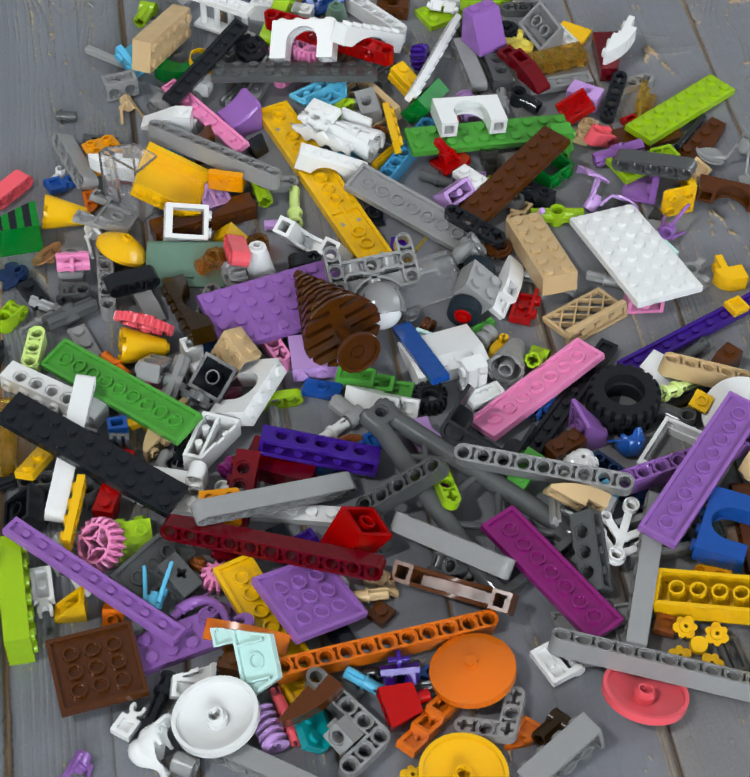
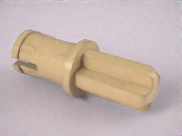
(372, 594)

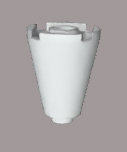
(260, 262)

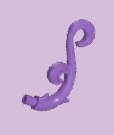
(205, 612)

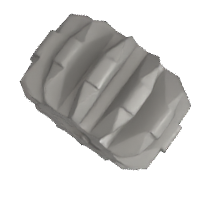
(232, 274)

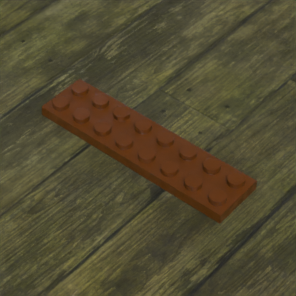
(515, 174)

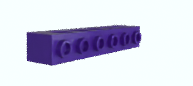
(319, 450)

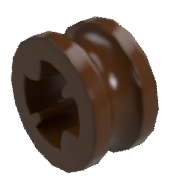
(428, 324)

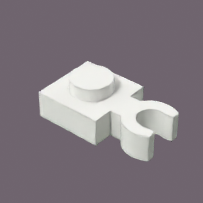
(128, 724)

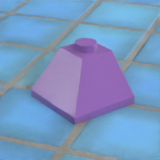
(587, 425)

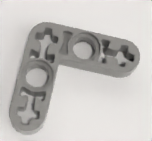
(498, 727)

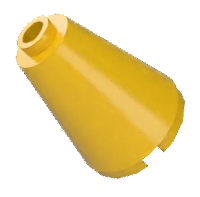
(59, 212)
(137, 345)

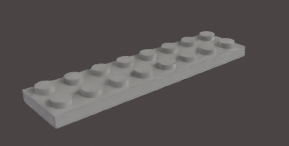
(404, 205)

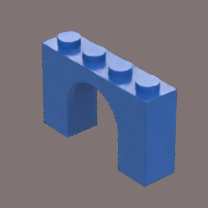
(710, 546)

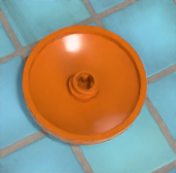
(473, 670)

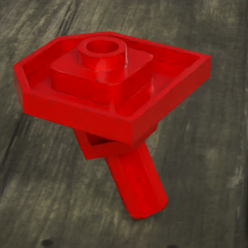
(448, 158)

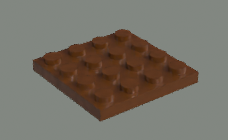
(96, 668)

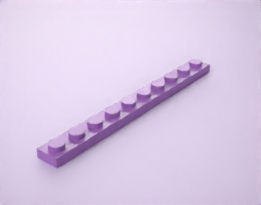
(94, 581)

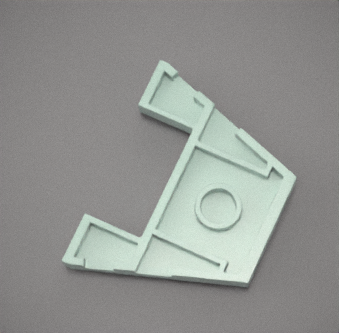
(255, 656)

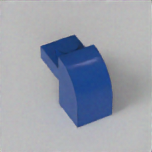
(117, 425)

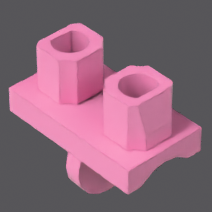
(72, 261)

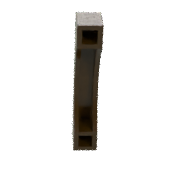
(196, 326)

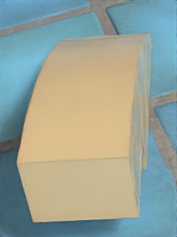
(578, 496)

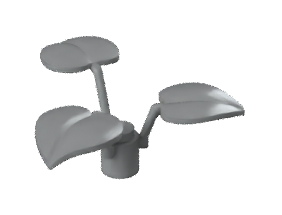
(716, 157)

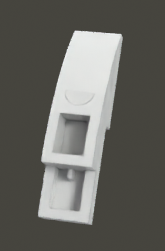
(619, 42)
(512, 279)
(367, 397)

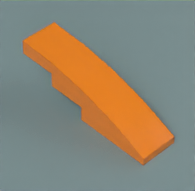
(426, 726)

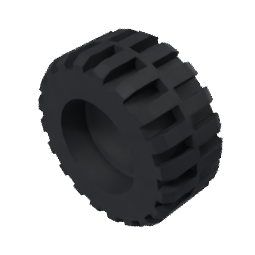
(627, 382)

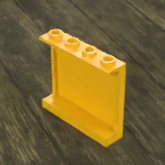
(170, 180)

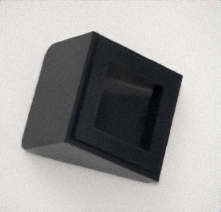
(257, 146)

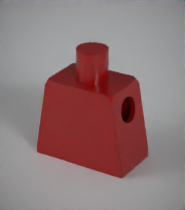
(401, 703)

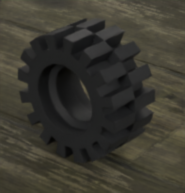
(433, 406)

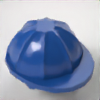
(630, 445)

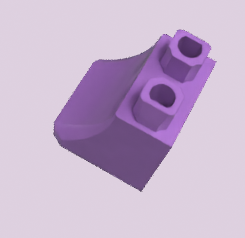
(243, 113)

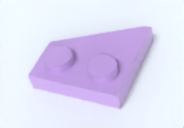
(214, 198)

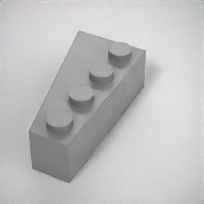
(564, 749)

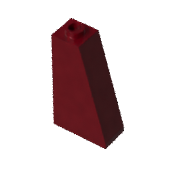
(598, 42)
(281, 471)

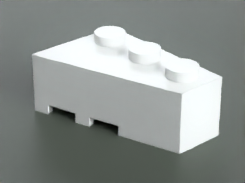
(211, 438)

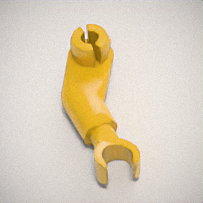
(498, 344)

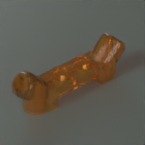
(215, 256)

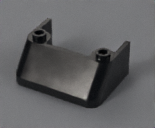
(456, 429)

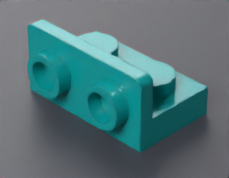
(311, 733)

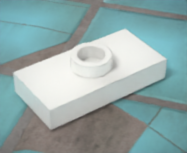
(484, 395)

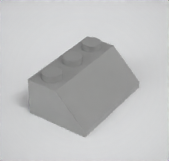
(542, 27)

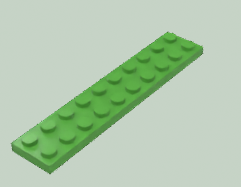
(475, 136)
(124, 392)

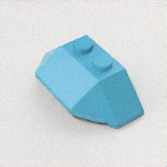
(325, 91)

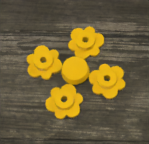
(699, 644)

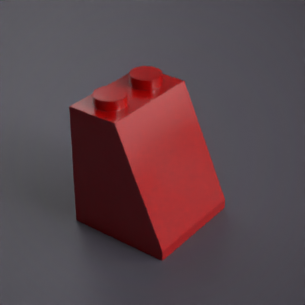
(357, 529)

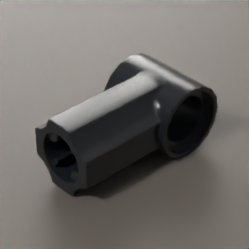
(520, 98)

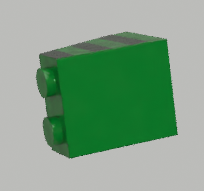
(20, 231)

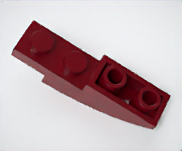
(526, 68)

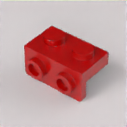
(575, 106)
(525, 308)

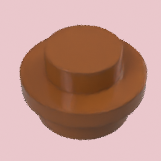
(197, 563)

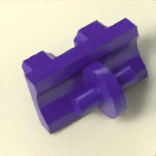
(390, 671)

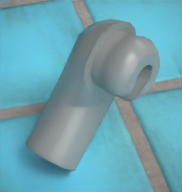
(164, 456)

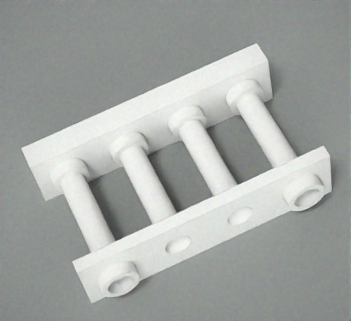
(232, 7)

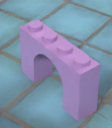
(302, 366)

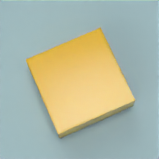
(736, 306)

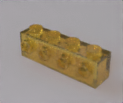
(560, 58)

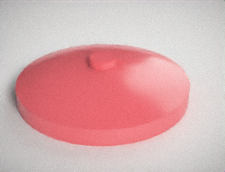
(644, 699)

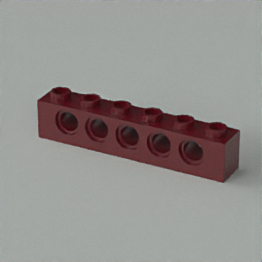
(251, 462)

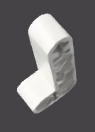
(196, 476)

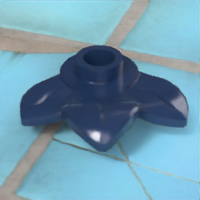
(13, 275)

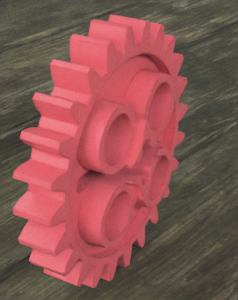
(143, 323)

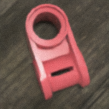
(600, 136)

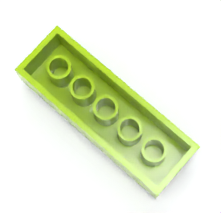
(16, 604)

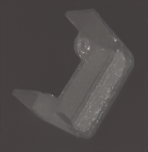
(118, 173)

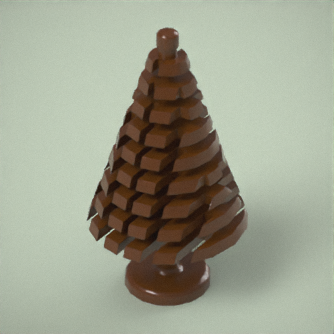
(336, 324)

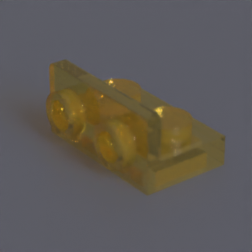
(645, 100)

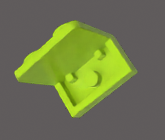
(137, 533)

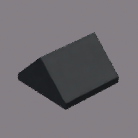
(213, 377)

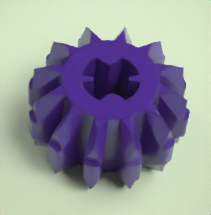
(419, 55)

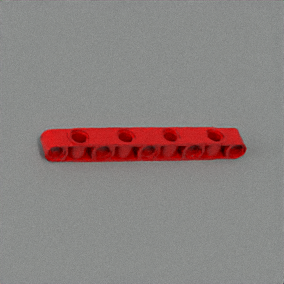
(367, 49)

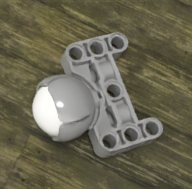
(378, 285)

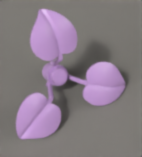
(594, 200)

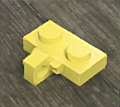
(520, 42)

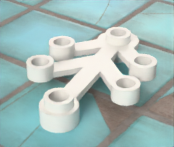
(621, 534)

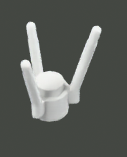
(91, 233)

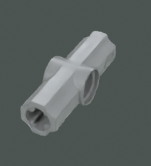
(176, 375)

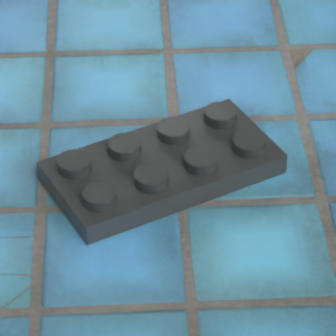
(151, 555)

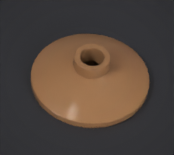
(47, 254)

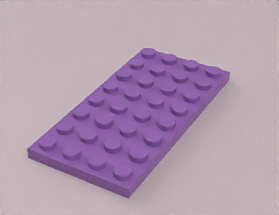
(261, 306)

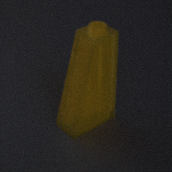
(8, 446)

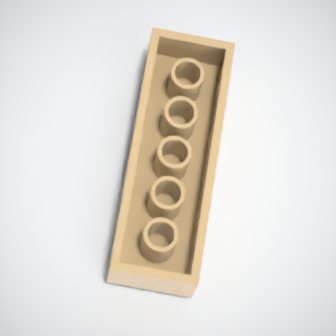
(161, 38)
(541, 254)

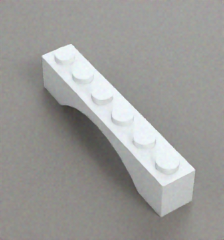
(350, 33)

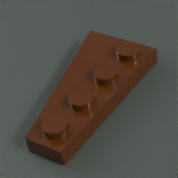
(705, 136)

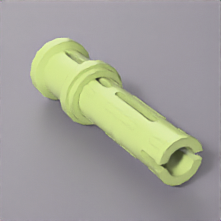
(294, 211)
(675, 389)

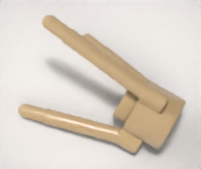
(128, 105)

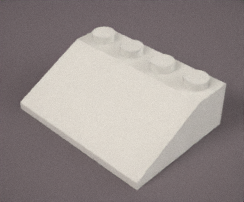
(449, 348)

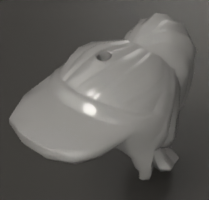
(468, 246)

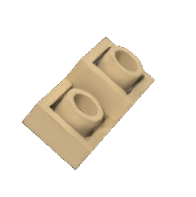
(583, 127)

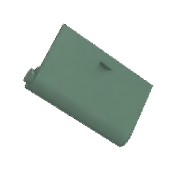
(178, 258)

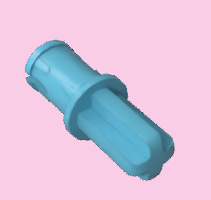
(361, 680)

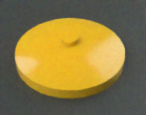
(462, 756)

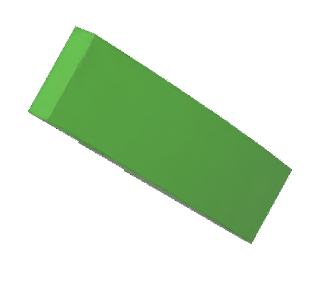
(371, 379)

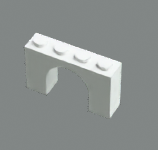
(285, 32)
(483, 106)
(301, 239)
(264, 377)

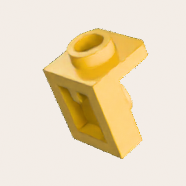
(700, 401)

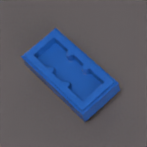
(321, 389)

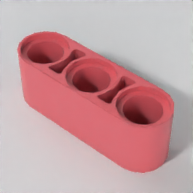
(13, 187)
(236, 250)

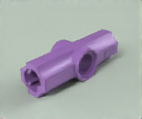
(600, 157)

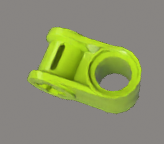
(11, 316)

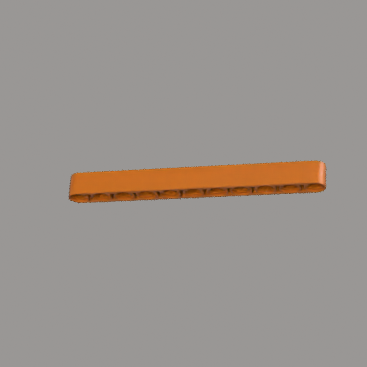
(380, 653)

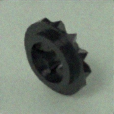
(511, 26)

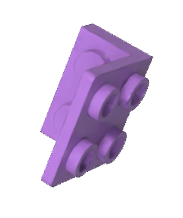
(642, 190)

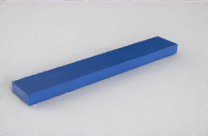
(421, 353)

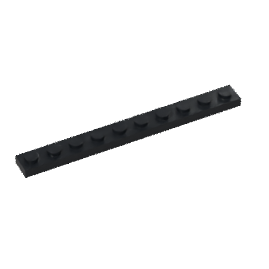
(559, 411)

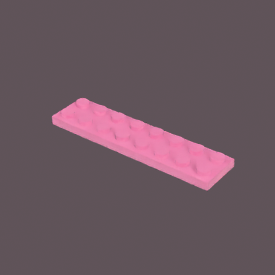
(536, 389)

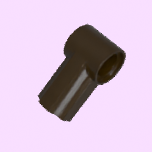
(554, 721)

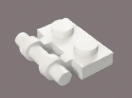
(322, 111)

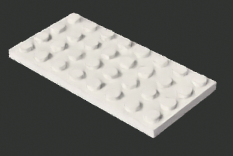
(635, 255)

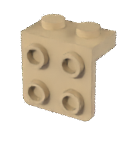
(236, 348)

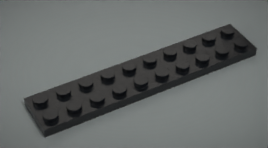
(92, 454)

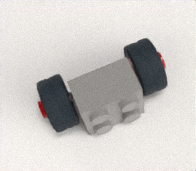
(474, 291)

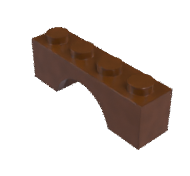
(713, 188)

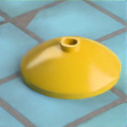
(121, 248)

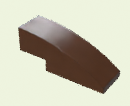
(311, 701)

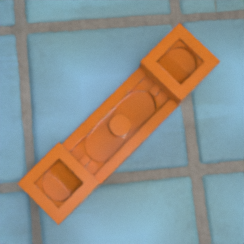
(282, 639)

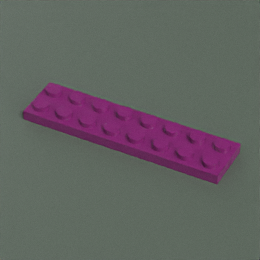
(551, 573)

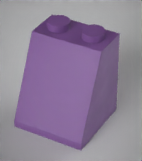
(483, 28)

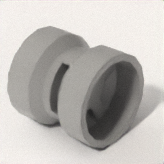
(487, 335)

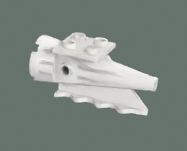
(348, 135)

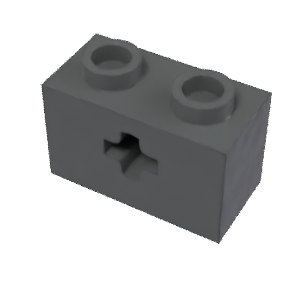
(183, 586)

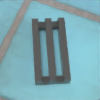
(119, 436)
(744, 665)

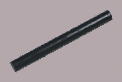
(690, 131)

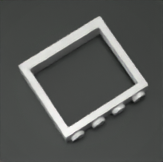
(678, 430)

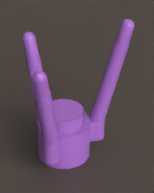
(668, 229)
(79, 764)

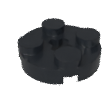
(246, 55)

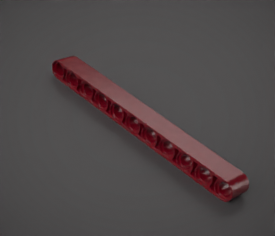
(275, 547)

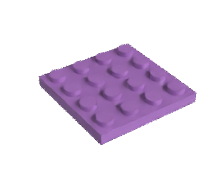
(308, 601)

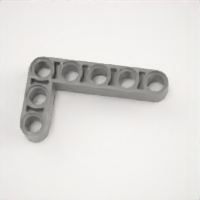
(358, 714)

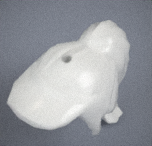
(150, 746)

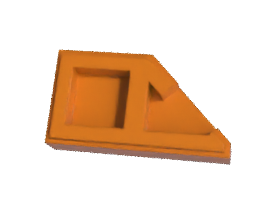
(91, 206)
(524, 738)

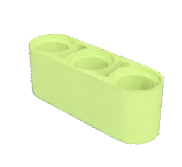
(34, 348)

